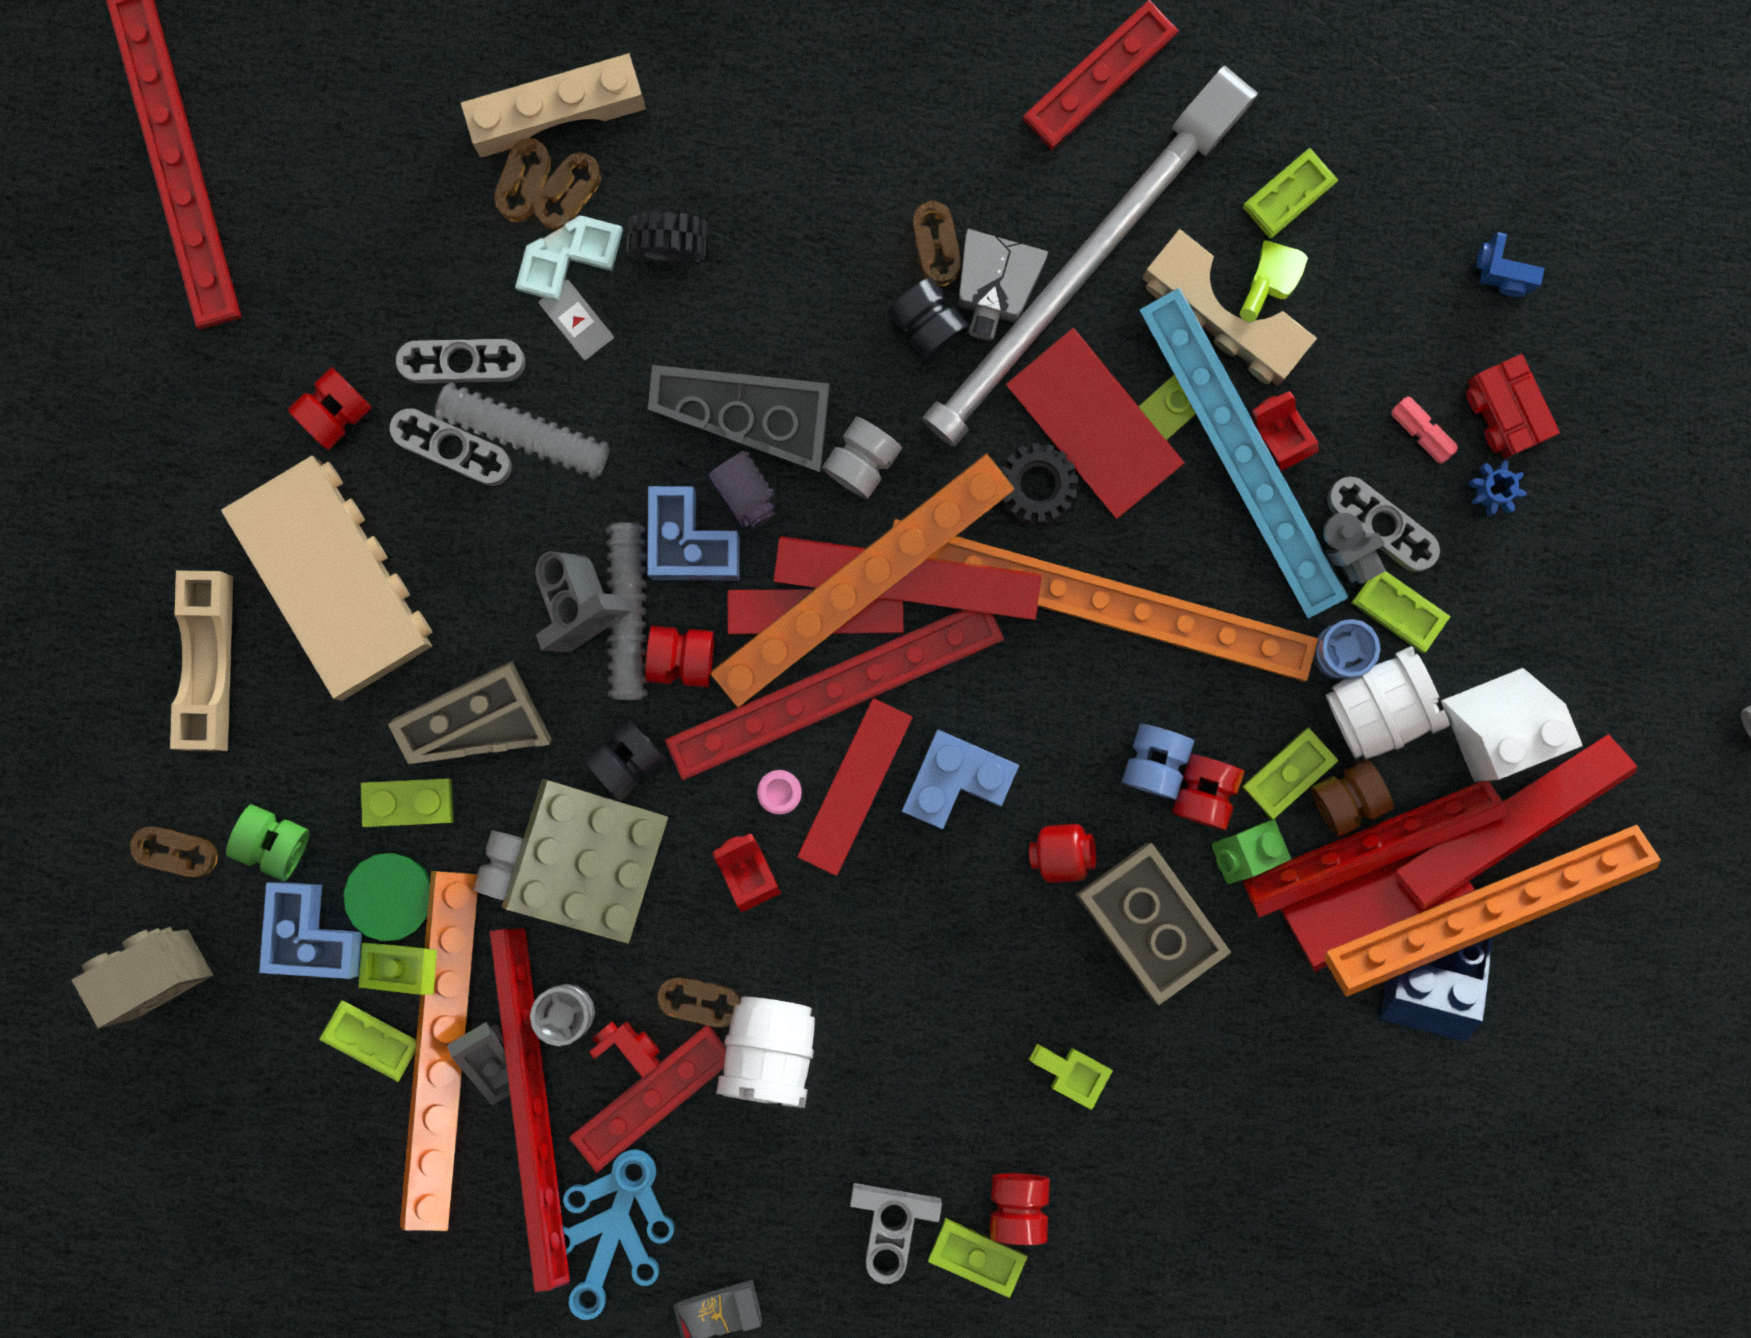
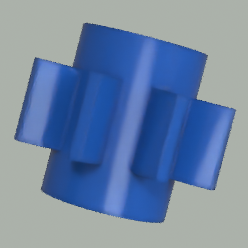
(1492, 477)

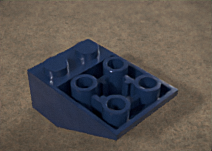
(1443, 994)

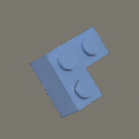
(678, 549)
(954, 767)
(293, 938)

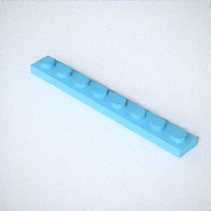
(1244, 453)

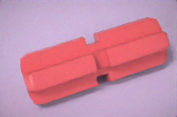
(1431, 437)

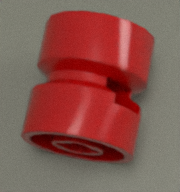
(319, 419)
(679, 656)
(1202, 806)
(1019, 1209)

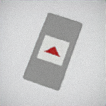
(577, 321)

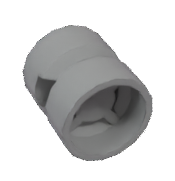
(861, 458)
(495, 877)
(562, 1014)

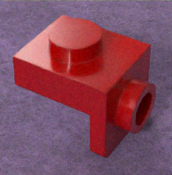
(1284, 430)
(746, 872)
(637, 1048)

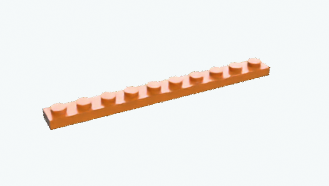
(1150, 612)

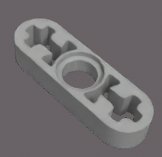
(492, 350)
(426, 423)
(1417, 533)

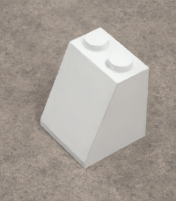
(1509, 725)

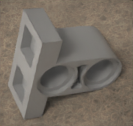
(892, 1237)

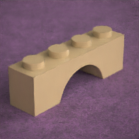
(589, 92)
(1268, 344)
(205, 627)

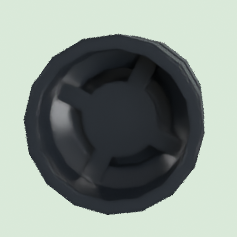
(924, 313)
(611, 768)

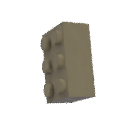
(1153, 923)
(142, 976)

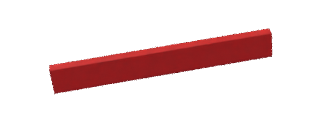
(174, 162)
(832, 691)
(529, 1110)

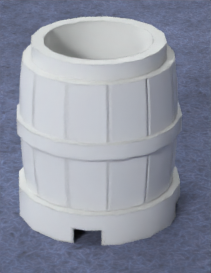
(1387, 706)
(768, 1052)

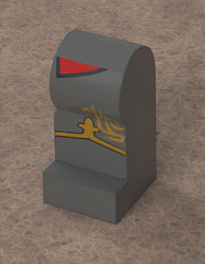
(719, 1312)

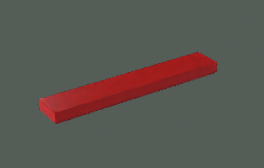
(931, 582)
(1529, 815)
(1374, 847)

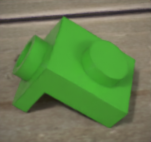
(1251, 852)

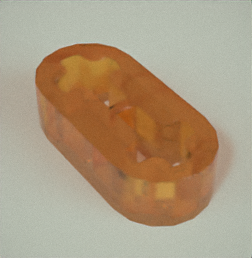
(512, 177)
(560, 183)
(947, 242)
(176, 841)
(701, 991)

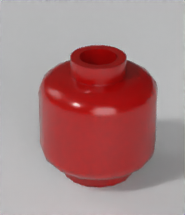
(1063, 853)

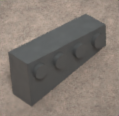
(757, 411)

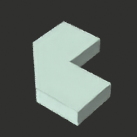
(580, 241)

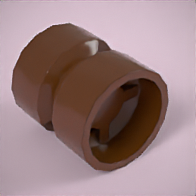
(1351, 798)

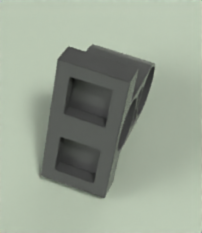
(574, 601)

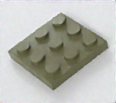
(584, 861)

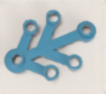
(615, 1225)

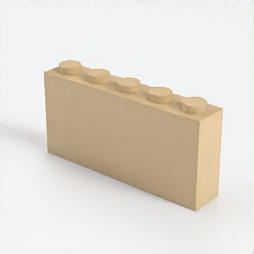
(328, 577)

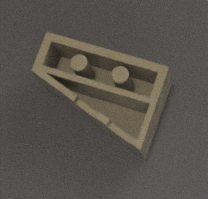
(475, 718)

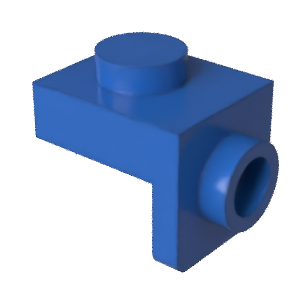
(1512, 277)

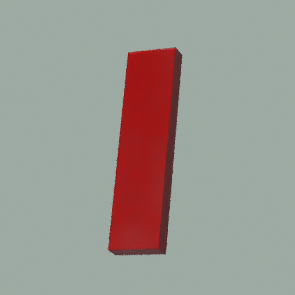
(1100, 75)
(756, 609)
(855, 787)
(651, 1098)

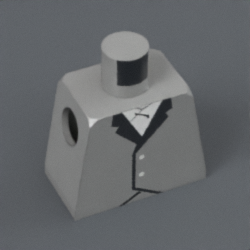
(996, 280)

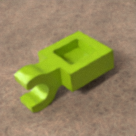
(1076, 1076)

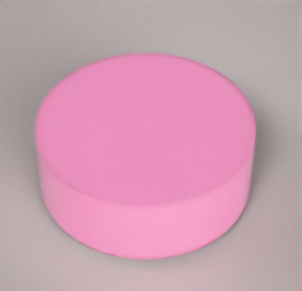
(779, 792)

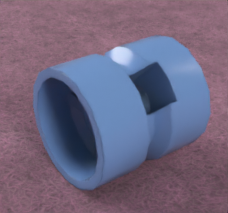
(1346, 649)
(1154, 776)

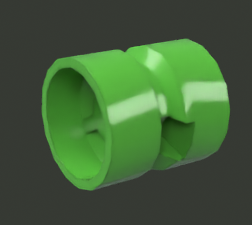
(253, 836)

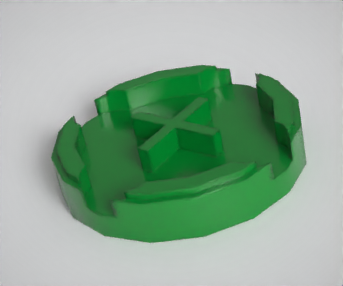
(387, 896)

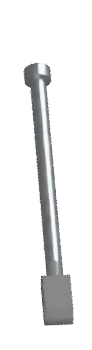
(1198, 130)

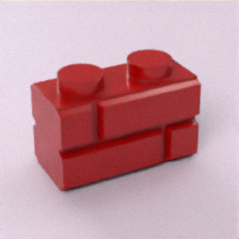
(1511, 407)

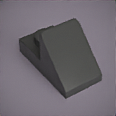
(483, 1061)

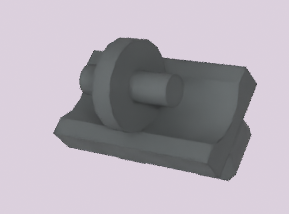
(1353, 548)

